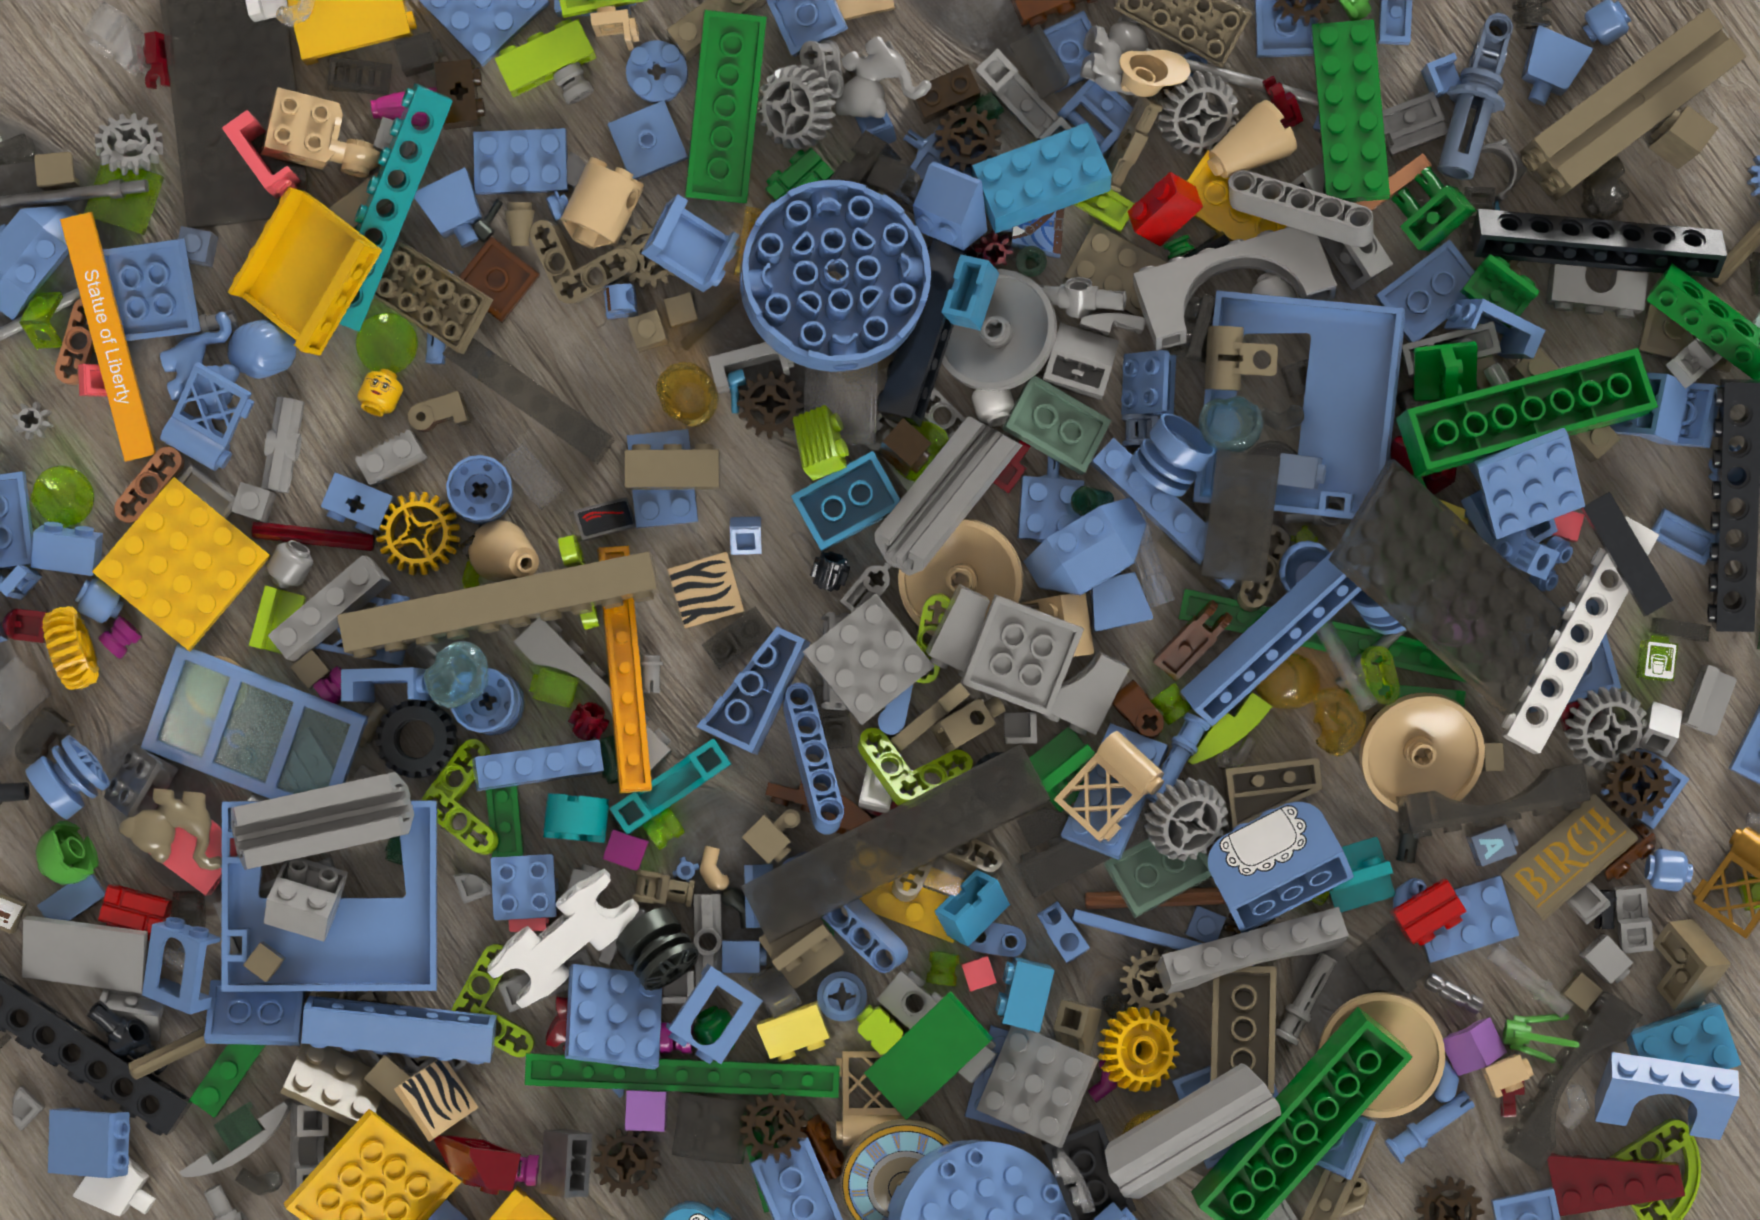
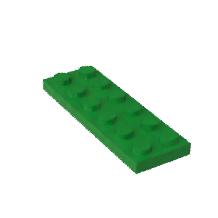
(725, 106)
(1350, 110)

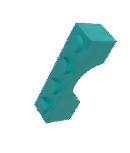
(671, 786)

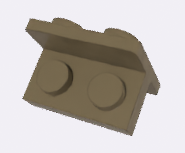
(803, 952)

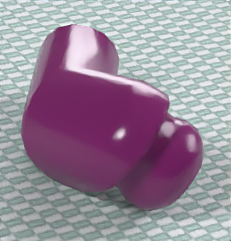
(1103, 1087)

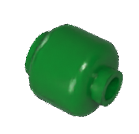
(711, 1024)

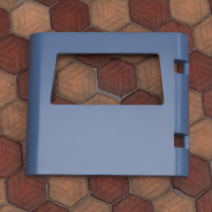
(1346, 391)
(370, 942)

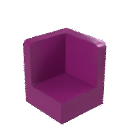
(625, 849)

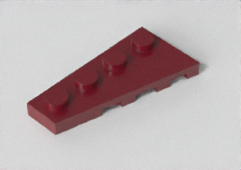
(1600, 1183)

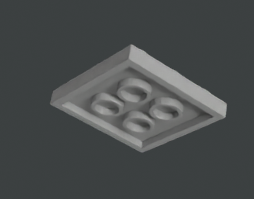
(1022, 655)
(868, 659)
(1037, 1085)

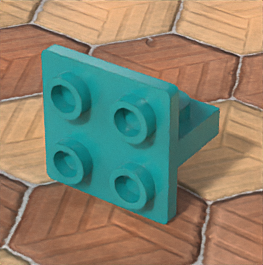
(1370, 879)

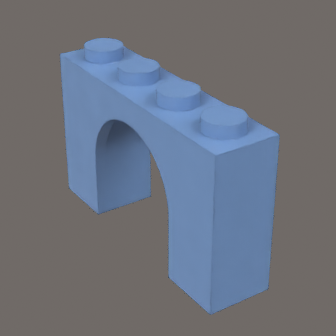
(1633, 1078)

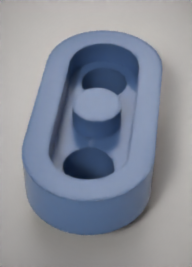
(995, 940)

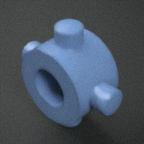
(685, 869)

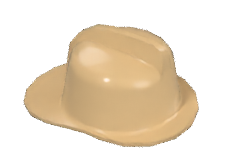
(1151, 70)

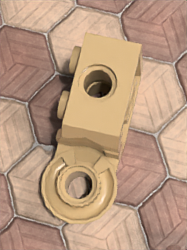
(307, 133)

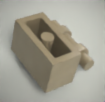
(769, 837)

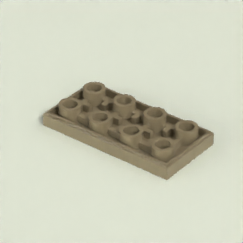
(1200, 26)
(432, 297)

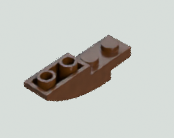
(853, 815)

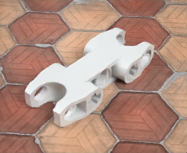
(581, 923)

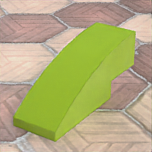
(1231, 728)

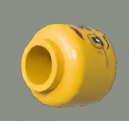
(380, 392)

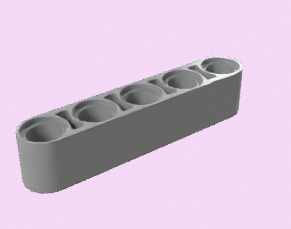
(1301, 208)

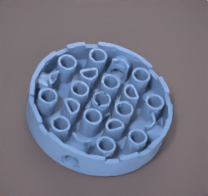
(825, 319)
(978, 1184)

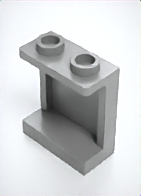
(742, 359)

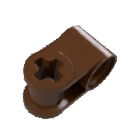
(1134, 706)

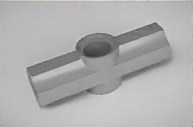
(283, 445)
(707, 919)

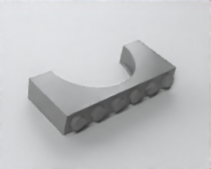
(1286, 253)
(1081, 699)

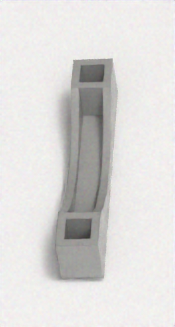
(546, 647)
(1216, 958)

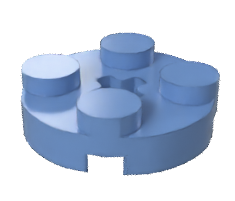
(670, 82)

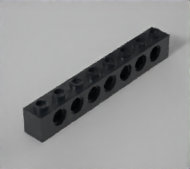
(1598, 243)
(1741, 615)
(171, 1101)

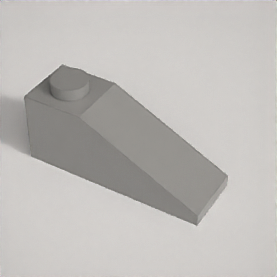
(1483, 335)

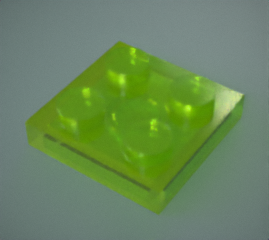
(128, 212)

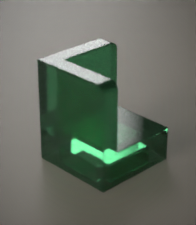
(238, 1127)

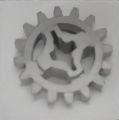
(129, 144)

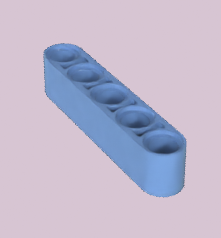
(811, 772)
(881, 936)

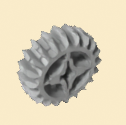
(802, 100)
(1205, 121)
(1600, 707)
(1190, 825)

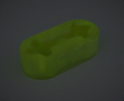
(1387, 672)

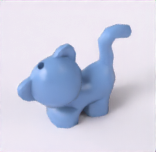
(188, 353)

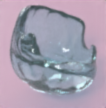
(1231, 424)
(457, 675)

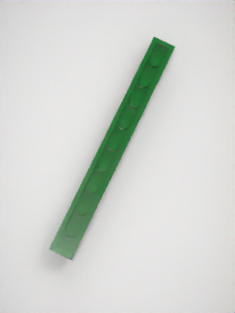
(1406, 652)
(686, 1076)

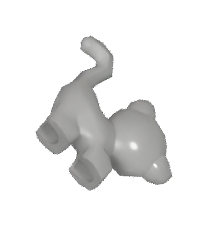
(1103, 63)
(864, 94)

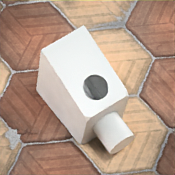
(117, 1193)

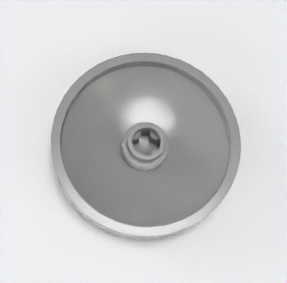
(1012, 340)

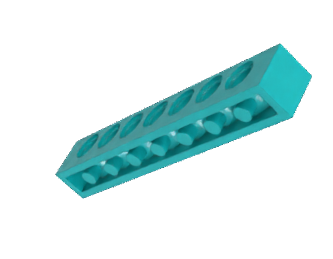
(413, 167)

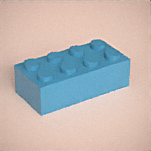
(1042, 177)

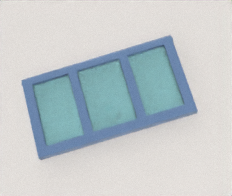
(250, 728)

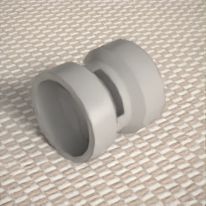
(573, 83)

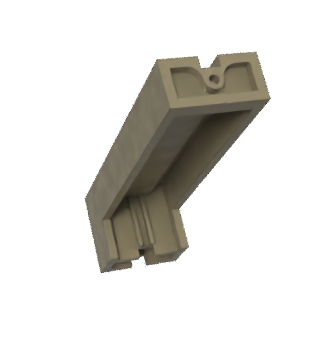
(1631, 104)

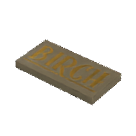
(1569, 857)

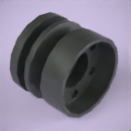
(657, 948)

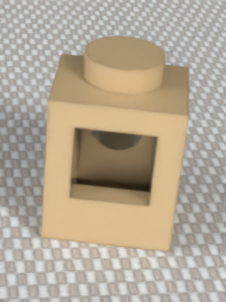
(1507, 1074)

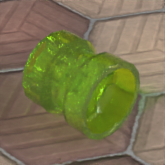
(1167, 698)
(664, 828)
(942, 968)

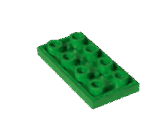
(928, 1055)

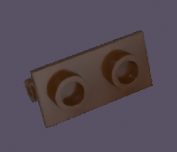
(1640, 849)
(828, 1154)

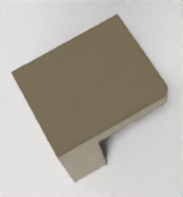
(55, 171)

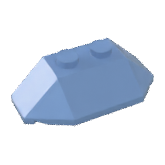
(29, 254)
(1089, 549)

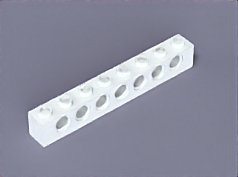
(1535, 736)

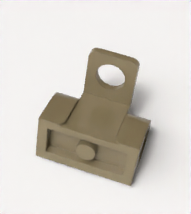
(1230, 358)

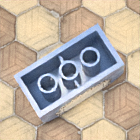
(1276, 863)

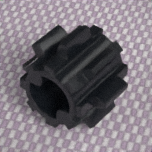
(830, 571)

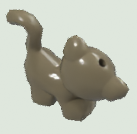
(155, 829)

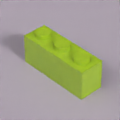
(544, 56)

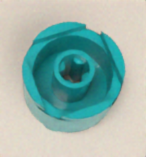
(576, 818)

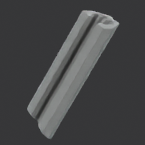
(944, 495)
(321, 820)
(1190, 1131)

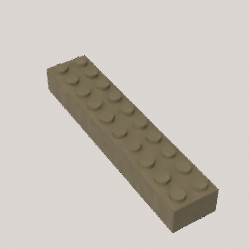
(497, 604)

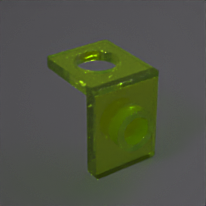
(38, 316)

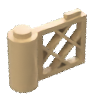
(1128, 767)
(859, 1120)

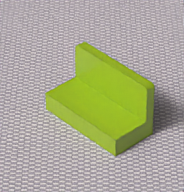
(274, 609)

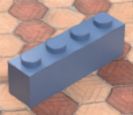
(537, 765)

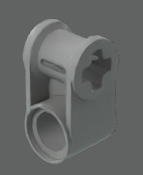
(827, 65)

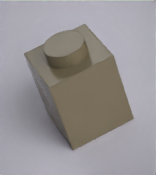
(647, 331)

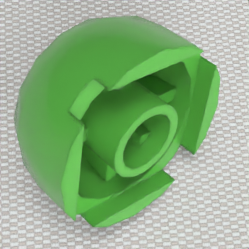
(65, 855)

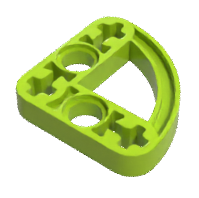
(1692, 1167)

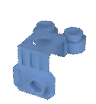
(1535, 557)

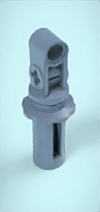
(1477, 91)

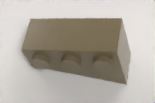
(1268, 786)

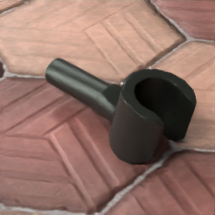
(482, 227)

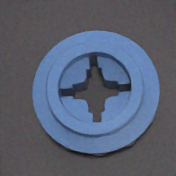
(852, 1006)

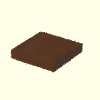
(500, 277)

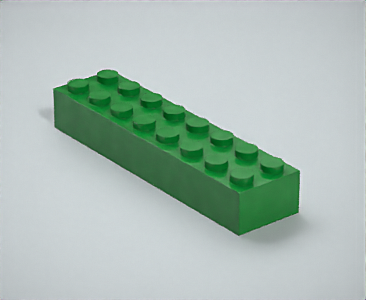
(1515, 412)
(1314, 1115)

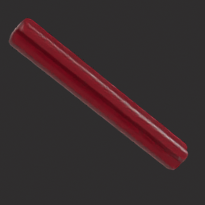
(313, 536)

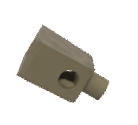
(959, 729)

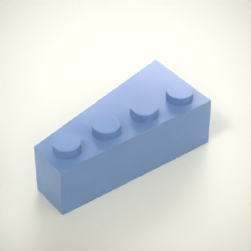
(756, 695)

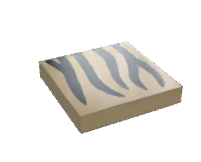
(706, 590)
(436, 1098)

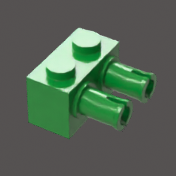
(1438, 217)

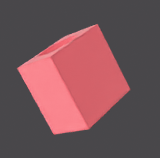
(1569, 526)
(978, 973)

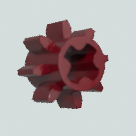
(999, 254)
(588, 721)

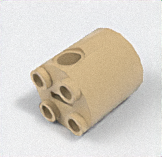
(601, 205)

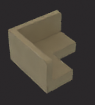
(1694, 964)

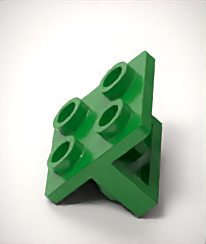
(1501, 286)
(1444, 371)
(1060, 762)

